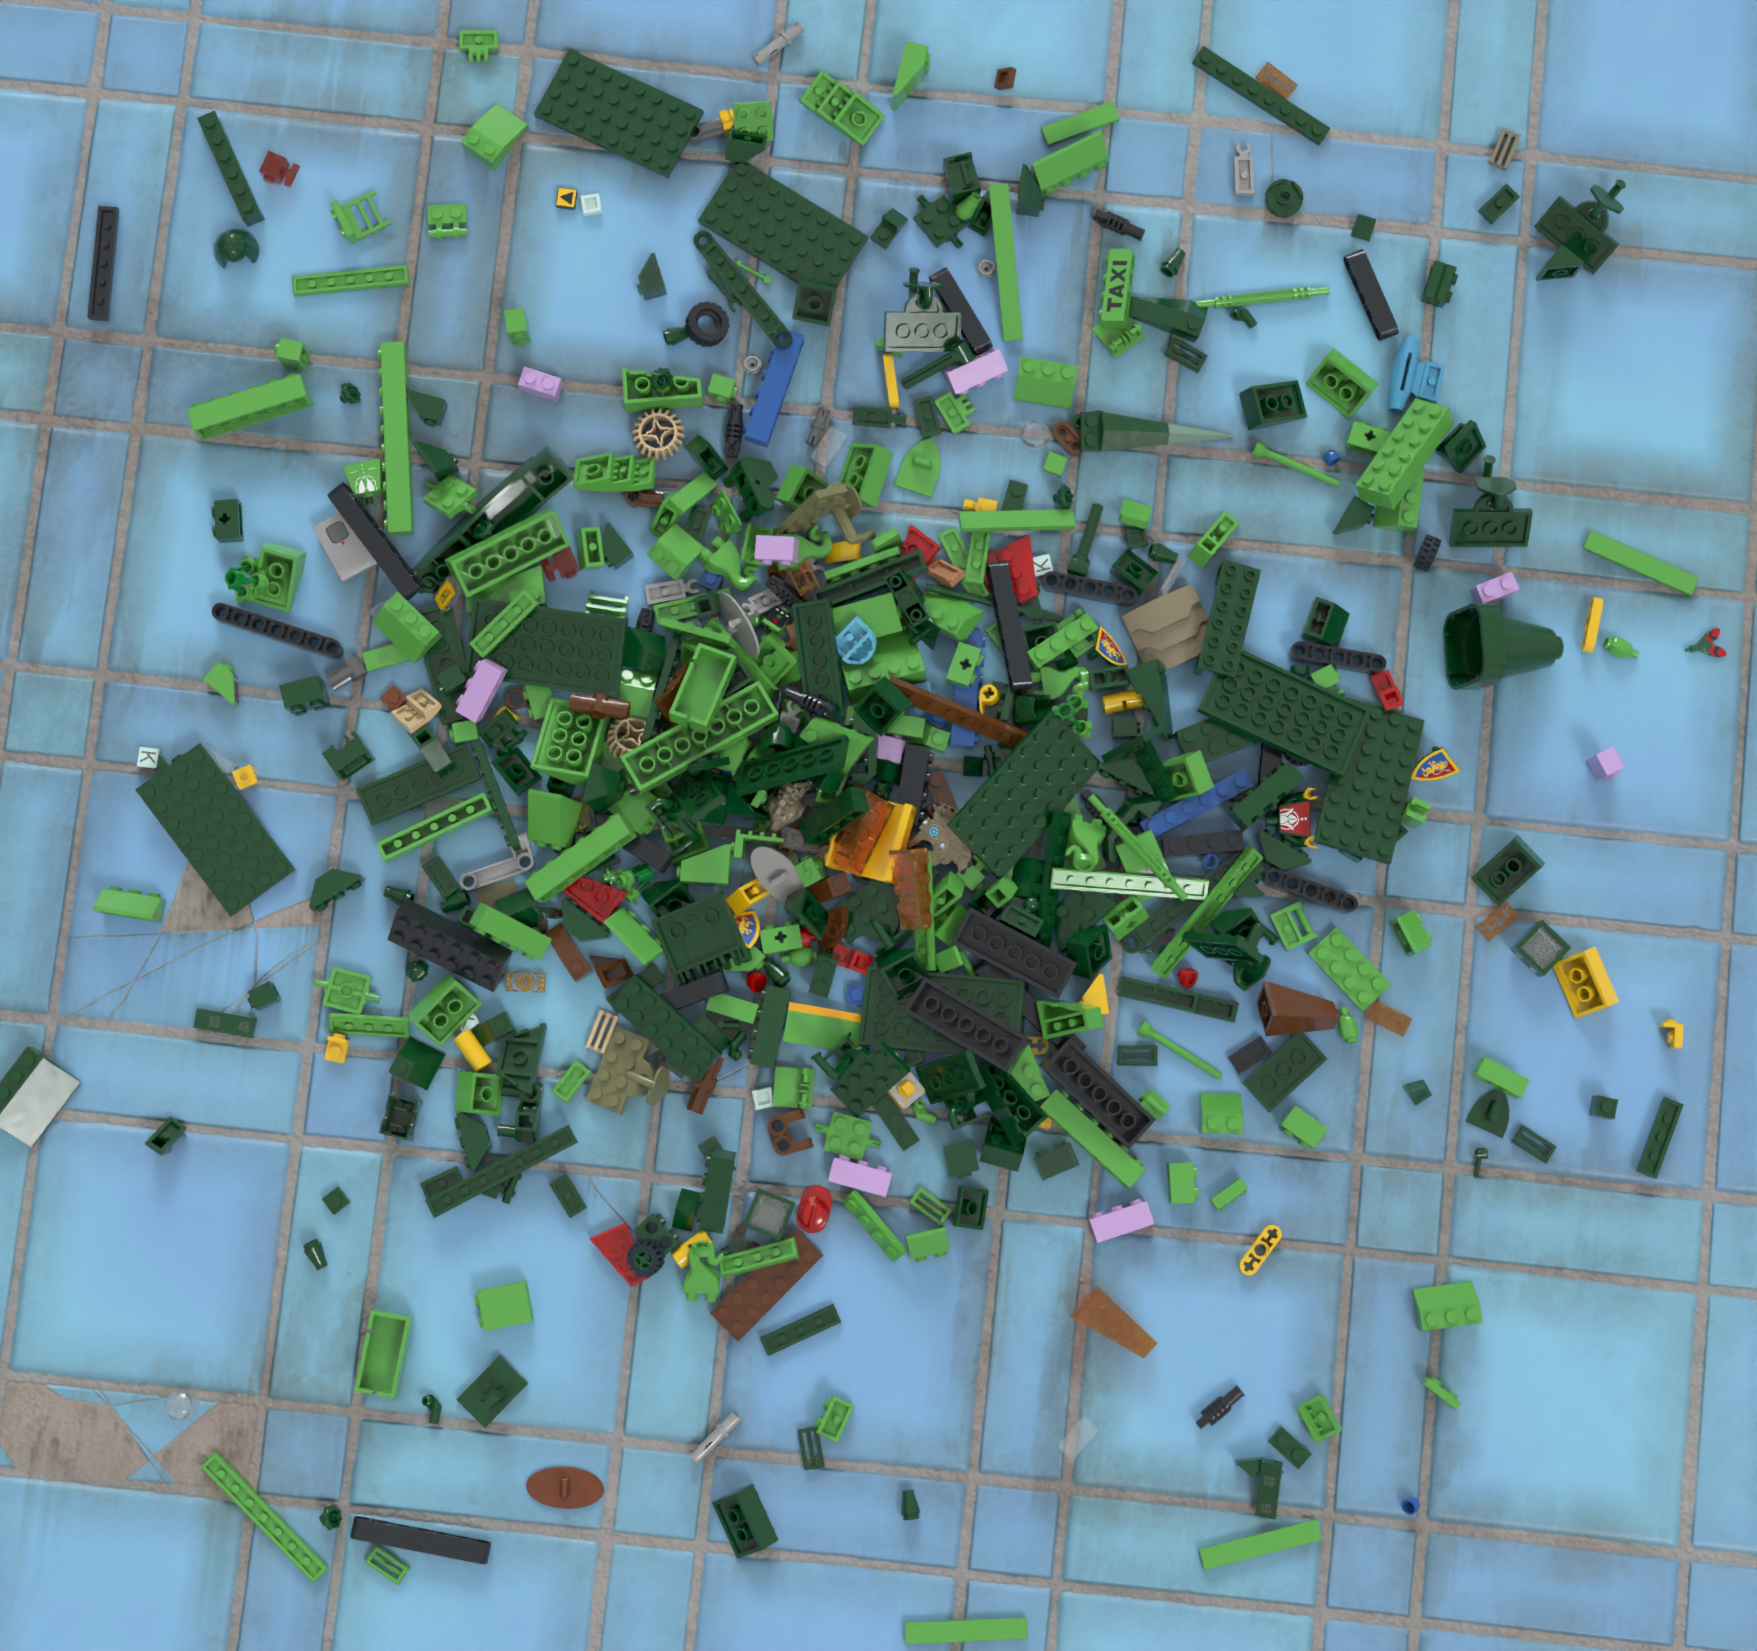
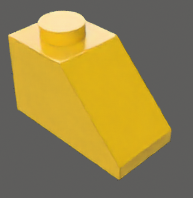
(747, 896)

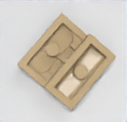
(417, 712)

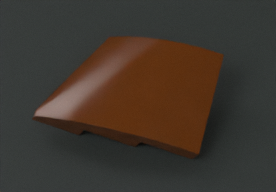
(666, 700)

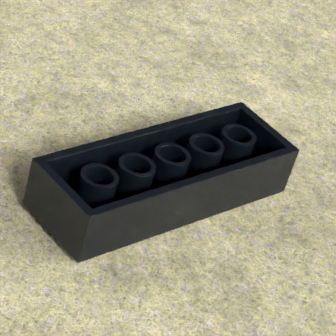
(450, 945)
(1014, 952)
(967, 1026)
(1097, 1092)

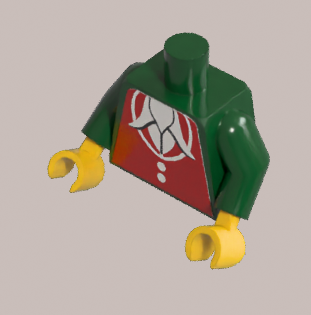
(1294, 819)

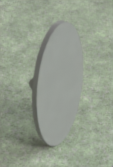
(739, 625)
(775, 872)

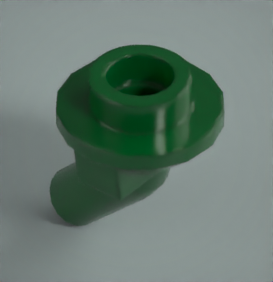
(882, 790)

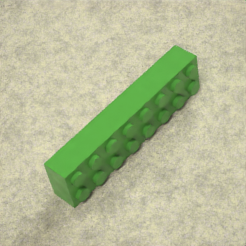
(681, 746)

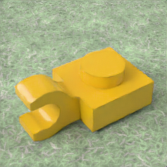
(727, 120)
(982, 505)

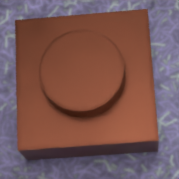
(1005, 78)
(394, 697)

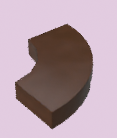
(835, 928)

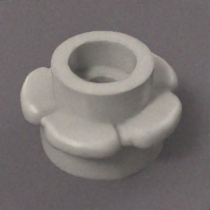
(986, 264)
(747, 364)

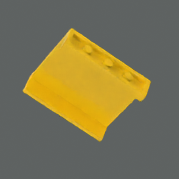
(893, 837)

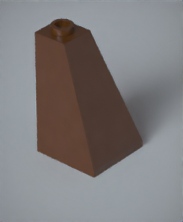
(1294, 1011)

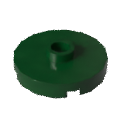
(1286, 189)

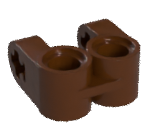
(785, 1134)

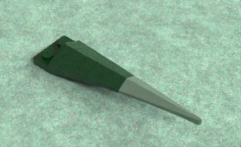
(1115, 432)

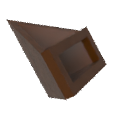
(611, 970)

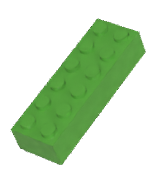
(250, 406)
(1404, 454)
(507, 552)

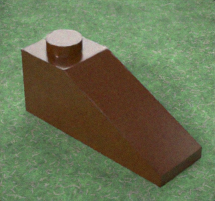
(569, 953)

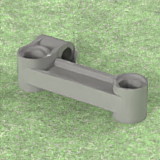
(502, 870)

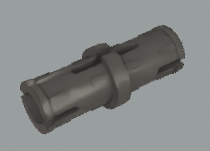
(817, 427)

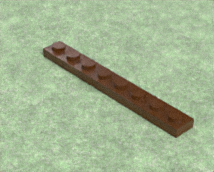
(960, 714)

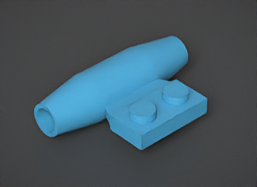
(1412, 378)

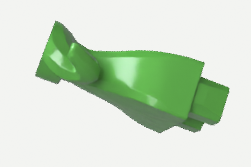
(807, 549)
(727, 563)
(1057, 682)
(1085, 842)
(702, 1276)

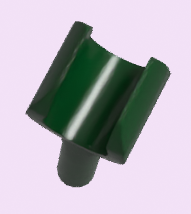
(1480, 1153)

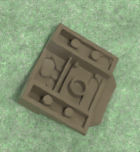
(1168, 627)

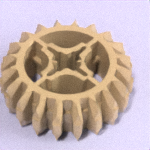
(650, 436)
(634, 730)

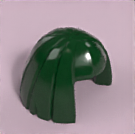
(234, 246)

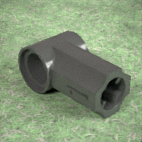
(707, 130)
(350, 671)

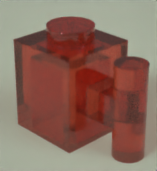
(276, 168)
(564, 563)

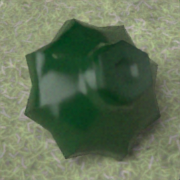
(661, 378)
(350, 393)
(1064, 497)
(483, 530)
(417, 970)
(331, 1517)

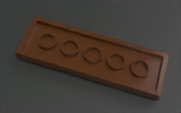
(764, 1288)

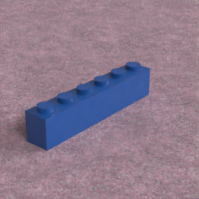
(773, 391)
(969, 697)
(1197, 805)

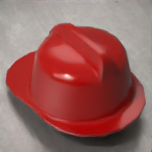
(814, 1209)

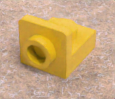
(245, 776)
(1675, 1036)
(337, 1048)

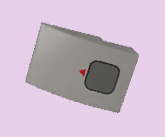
(343, 547)

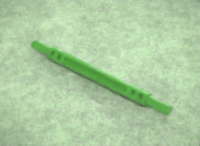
(1263, 297)
(1139, 849)

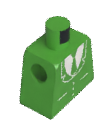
(366, 480)

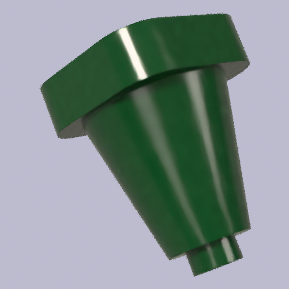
(1487, 647)

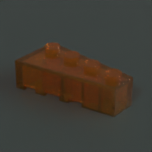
(862, 835)
(912, 887)
(1111, 1321)

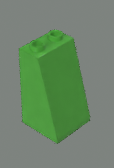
(879, 612)

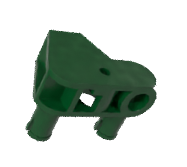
(756, 477)
(527, 1107)

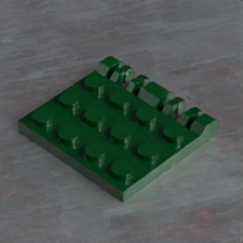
(699, 936)

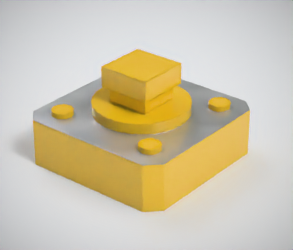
(906, 1091)

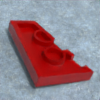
(917, 540)
(1021, 566)
(595, 897)
(615, 1246)

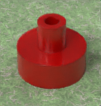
(806, 938)
(1187, 977)
(756, 981)

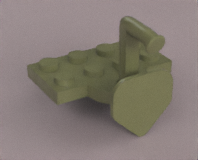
(836, 500)
(624, 1073)

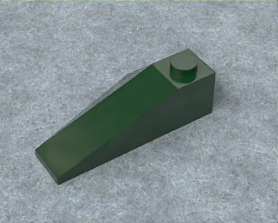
(1173, 316)
(1152, 684)

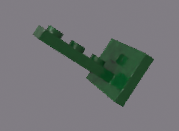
(1149, 762)
(492, 1391)

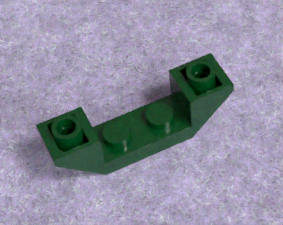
(871, 762)
(1146, 804)

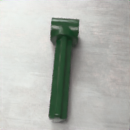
(959, 354)
(1079, 562)

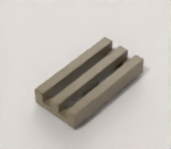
(1516, 137)

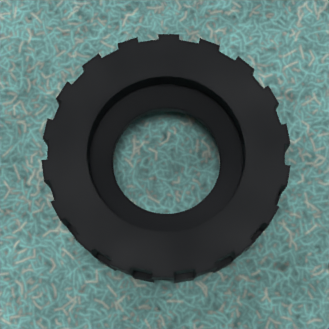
(697, 334)

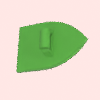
(920, 468)

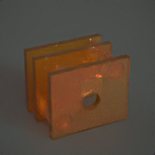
(804, 571)

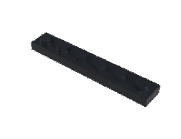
(103, 263)

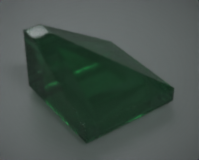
(1417, 1091)

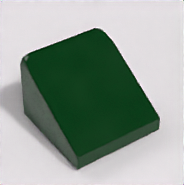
(1363, 227)

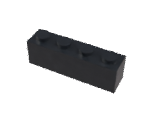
(914, 779)
(1202, 844)

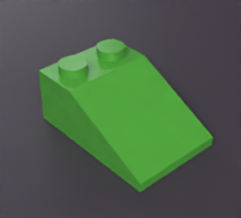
(913, 66)
(493, 136)
(284, 571)
(1188, 775)

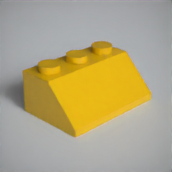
(1585, 982)

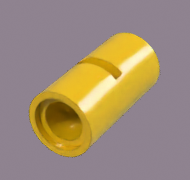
(1121, 701)
(472, 1050)
(680, 1254)

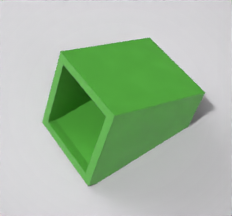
(552, 819)
(707, 868)

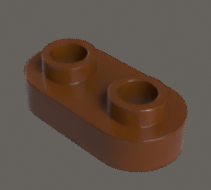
(1067, 440)

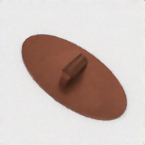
(565, 1487)

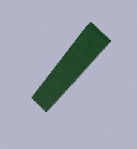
(1178, 999)

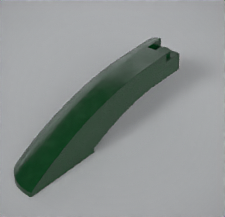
(505, 506)

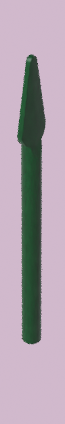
(1030, 611)

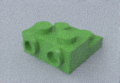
(774, 657)

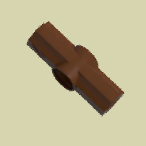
(599, 706)
(704, 1089)

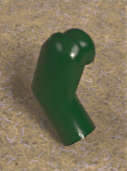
(1241, 314)
(735, 1044)
(434, 1406)

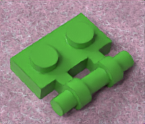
(447, 216)

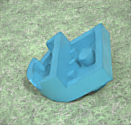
(856, 642)

